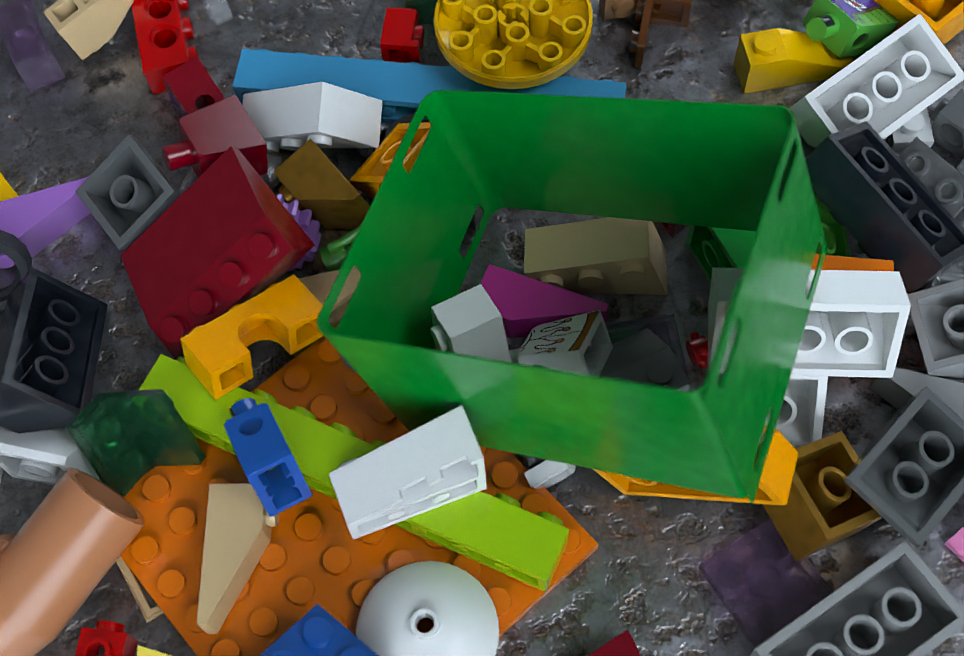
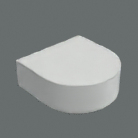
(548, 473)

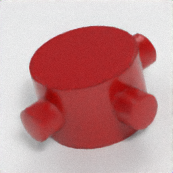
(698, 349)

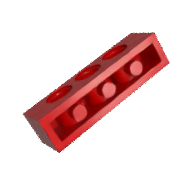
(162, 38)

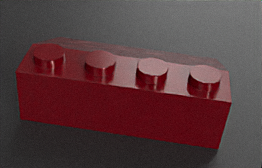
(212, 250)

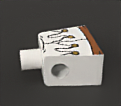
(568, 345)

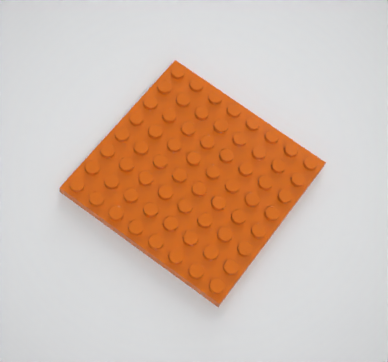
(312, 548)

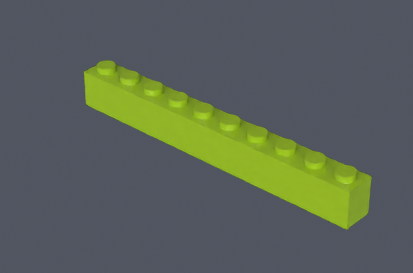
(475, 526)

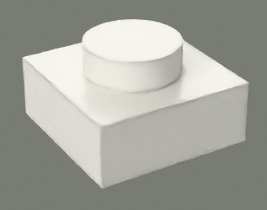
(916, 127)

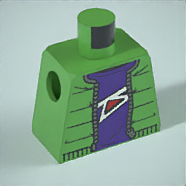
(848, 25)

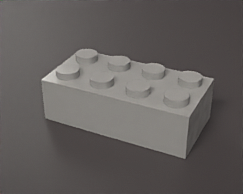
(882, 611)

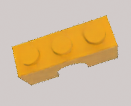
(219, 349)

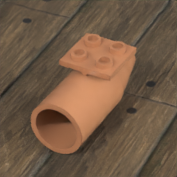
(60, 559)

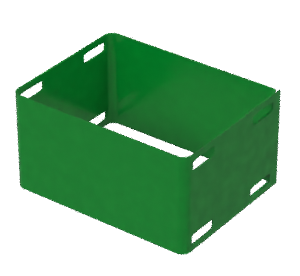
(602, 159)

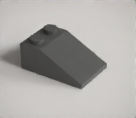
(913, 466)

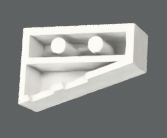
(315, 112)
(470, 326)
(410, 474)

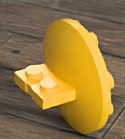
(513, 40)

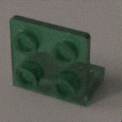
(130, 433)

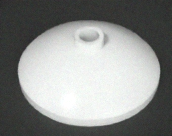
(434, 590)

